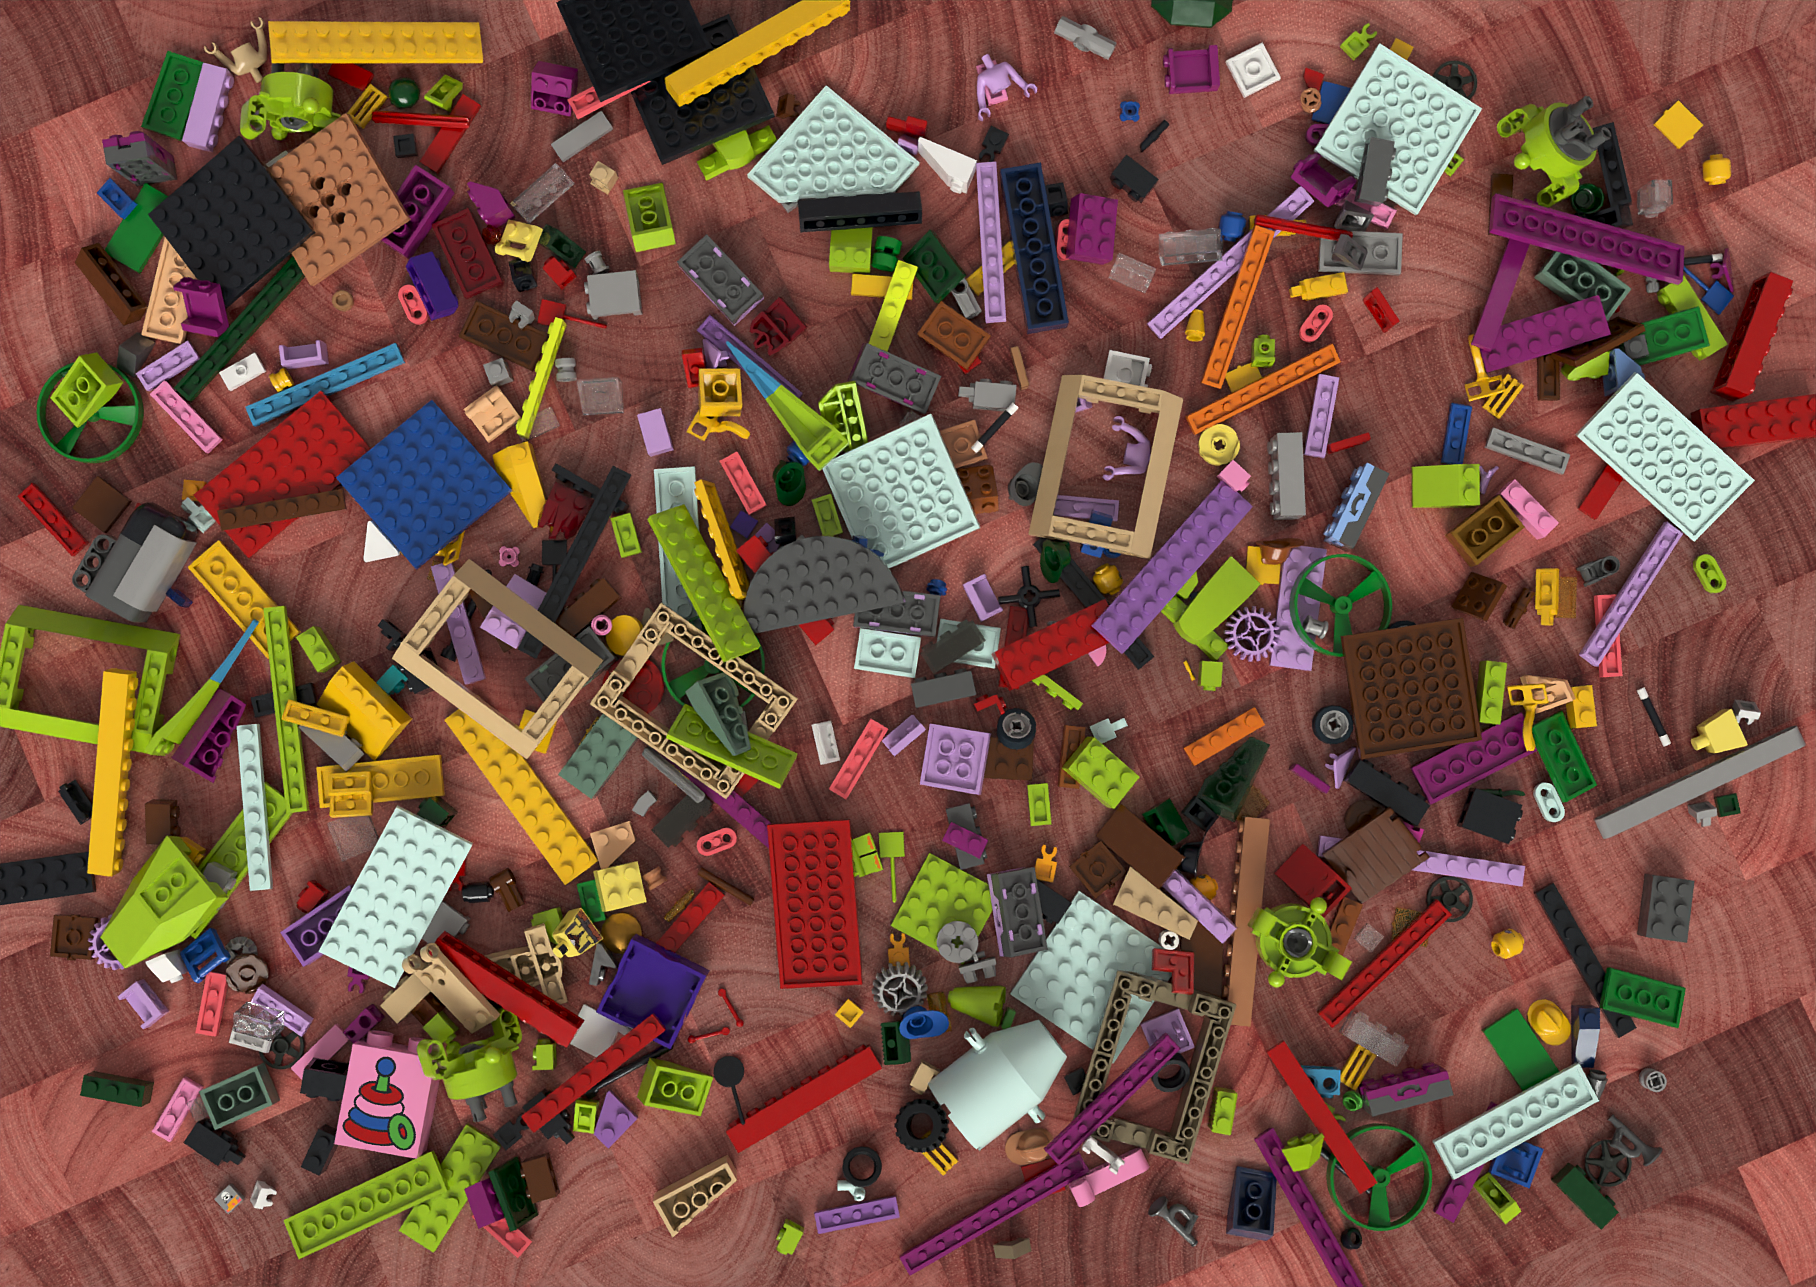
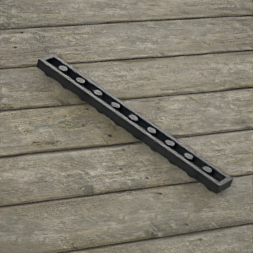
(578, 554)

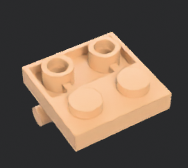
(492, 413)

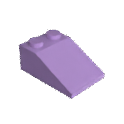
(501, 625)

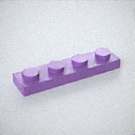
(857, 1214)

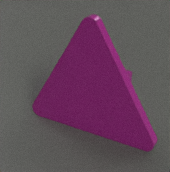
(1724, 269)

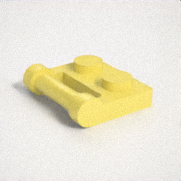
(520, 234)

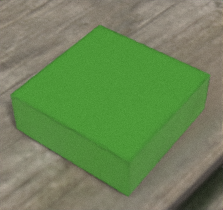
(1008, 1018)

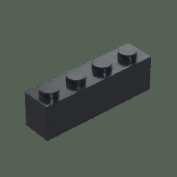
(1613, 168)
(1386, 792)

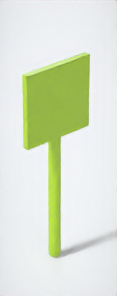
(892, 846)

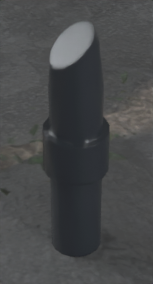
(1154, 135)

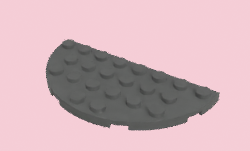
(817, 582)

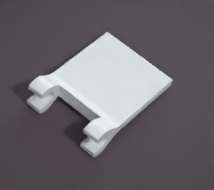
(596, 1032)
(1104, 1152)

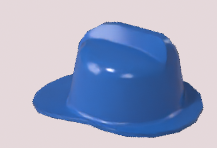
(923, 1023)

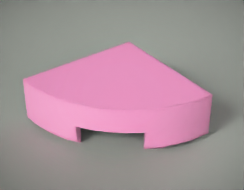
(1098, 655)

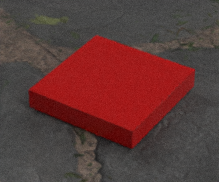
(1380, 310)

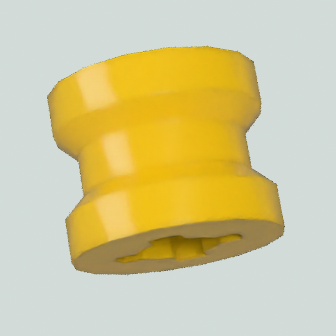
(281, 379)

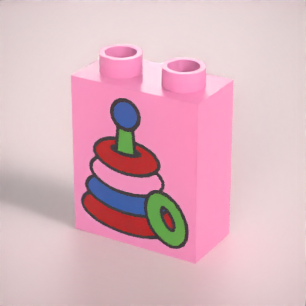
(386, 1098)

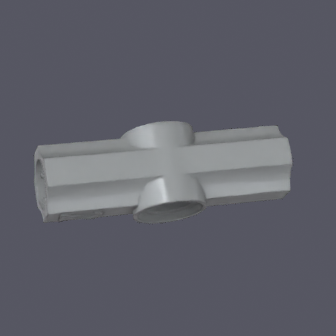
(1085, 37)
(966, 300)

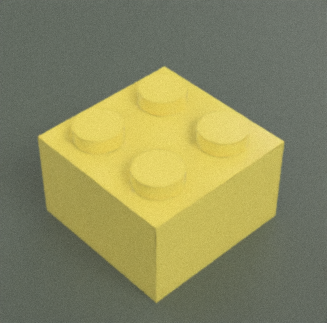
(619, 886)

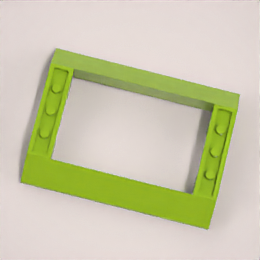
(18, 635)

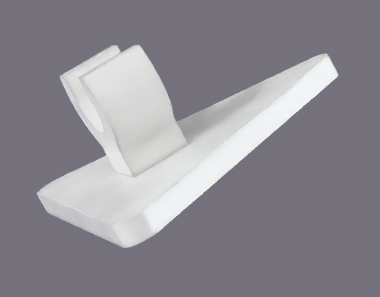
(378, 544)

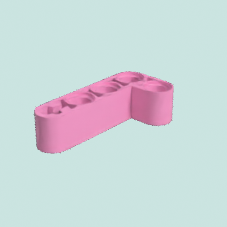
(1102, 1178)

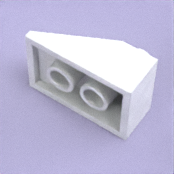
(950, 165)

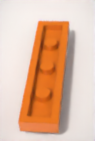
(1224, 736)

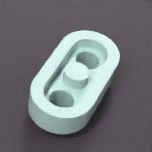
(1549, 801)

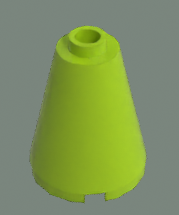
(979, 1002)

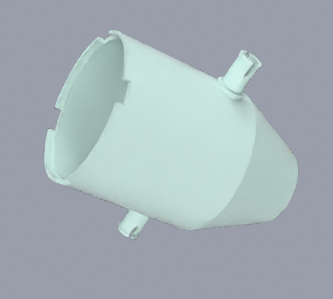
(999, 1080)

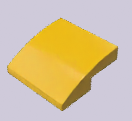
(350, 794)

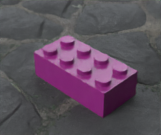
(424, 201)

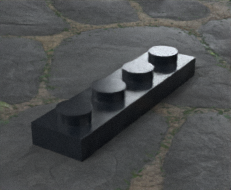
(582, 485)

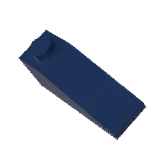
(1584, 1034)

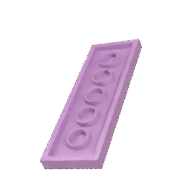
(1291, 649)

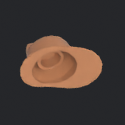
(1028, 1146)

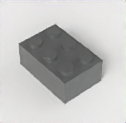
(1665, 908)

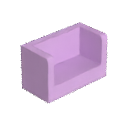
(304, 355)
(655, 432)
(982, 598)
(144, 1002)

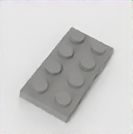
(1383, 254)

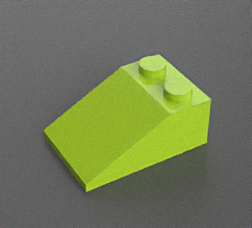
(649, 217)
(851, 250)
(86, 388)
(1446, 486)
(674, 1087)

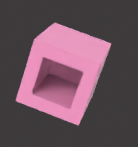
(1234, 476)

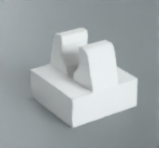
(260, 1194)

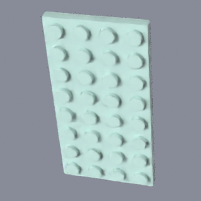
(1664, 456)
(395, 896)

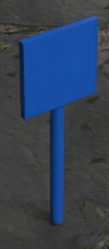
(1717, 295)

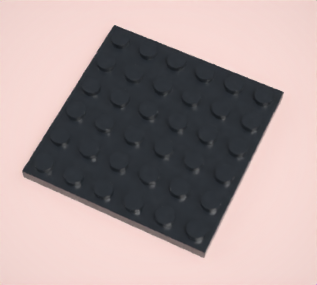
(632, 40)
(708, 117)
(232, 221)

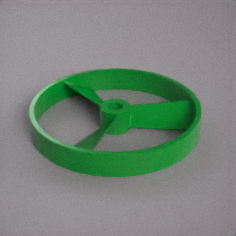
(122, 414)
(1339, 605)
(681, 684)
(1379, 1211)

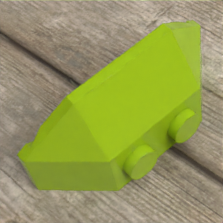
(844, 410)

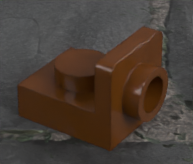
(427, 1008)

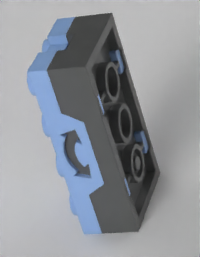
(1355, 507)

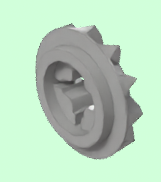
(237, 943)

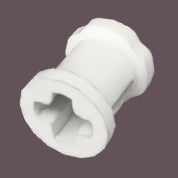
(1175, 940)

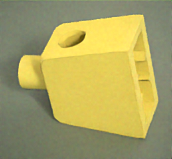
(1719, 733)

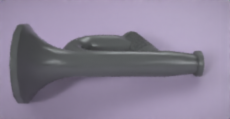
(1649, 1153)
(1159, 1208)

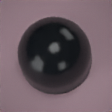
(1346, 1238)

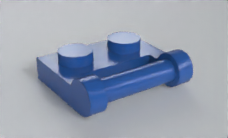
(201, 950)

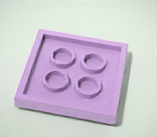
(955, 759)

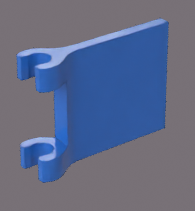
(1331, 97)

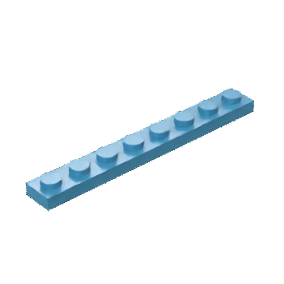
(329, 383)

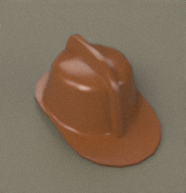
(1278, 550)

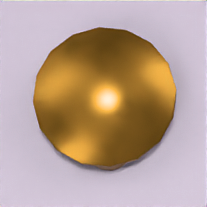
(619, 931)

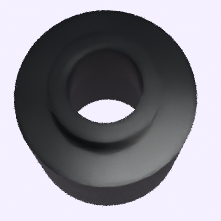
(477, 892)

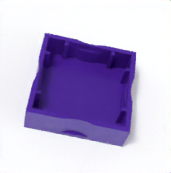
(650, 983)

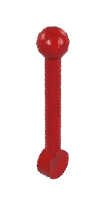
(722, 993)
(725, 1031)

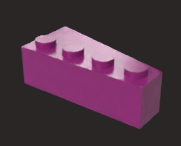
(210, 735)

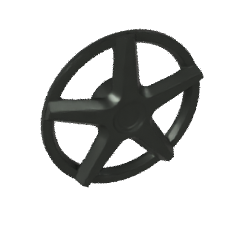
(1455, 80)
(1451, 898)
(282, 1046)
(1608, 1164)

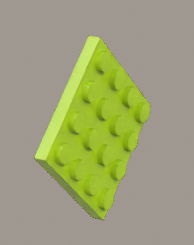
(940, 897)

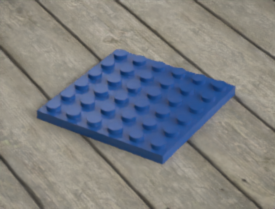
(424, 484)

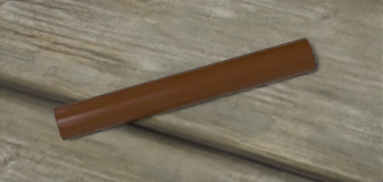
(726, 886)

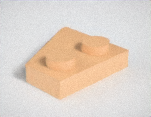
(1557, 690)
(612, 842)

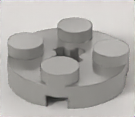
(967, 935)

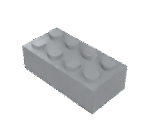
(1287, 476)

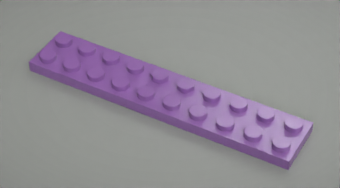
(1171, 566)

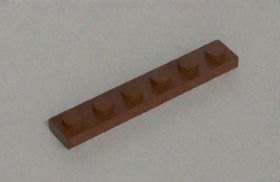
(281, 509)

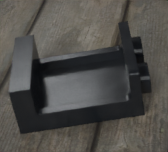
(1490, 815)

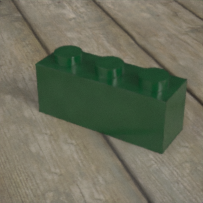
(117, 1088)
(1585, 1195)

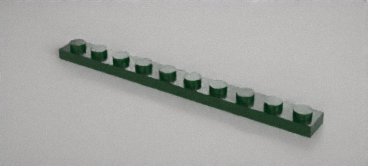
(240, 330)

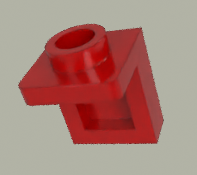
(985, 701)

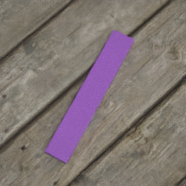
(718, 335)

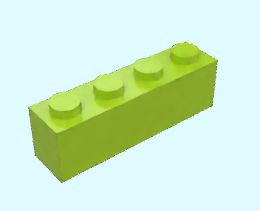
(1682, 297)

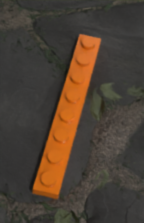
(1237, 307)
(1263, 388)

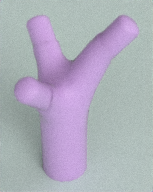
(1485, 478)

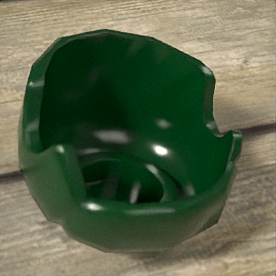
(403, 92)
(1587, 198)

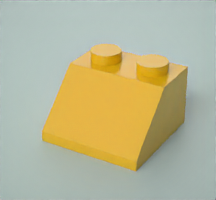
(719, 392)

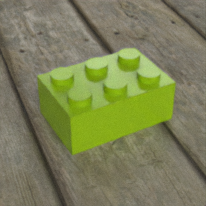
(1100, 772)

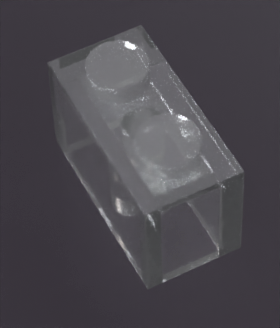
(1654, 198)
(258, 1021)

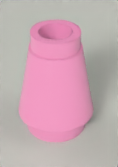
(607, 625)

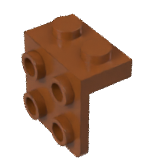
(980, 488)

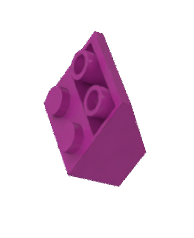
(553, 87)
(493, 206)
(484, 1203)

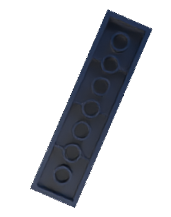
(1033, 248)

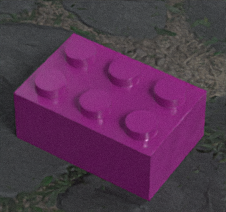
(1091, 229)

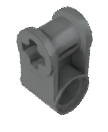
(1595, 571)

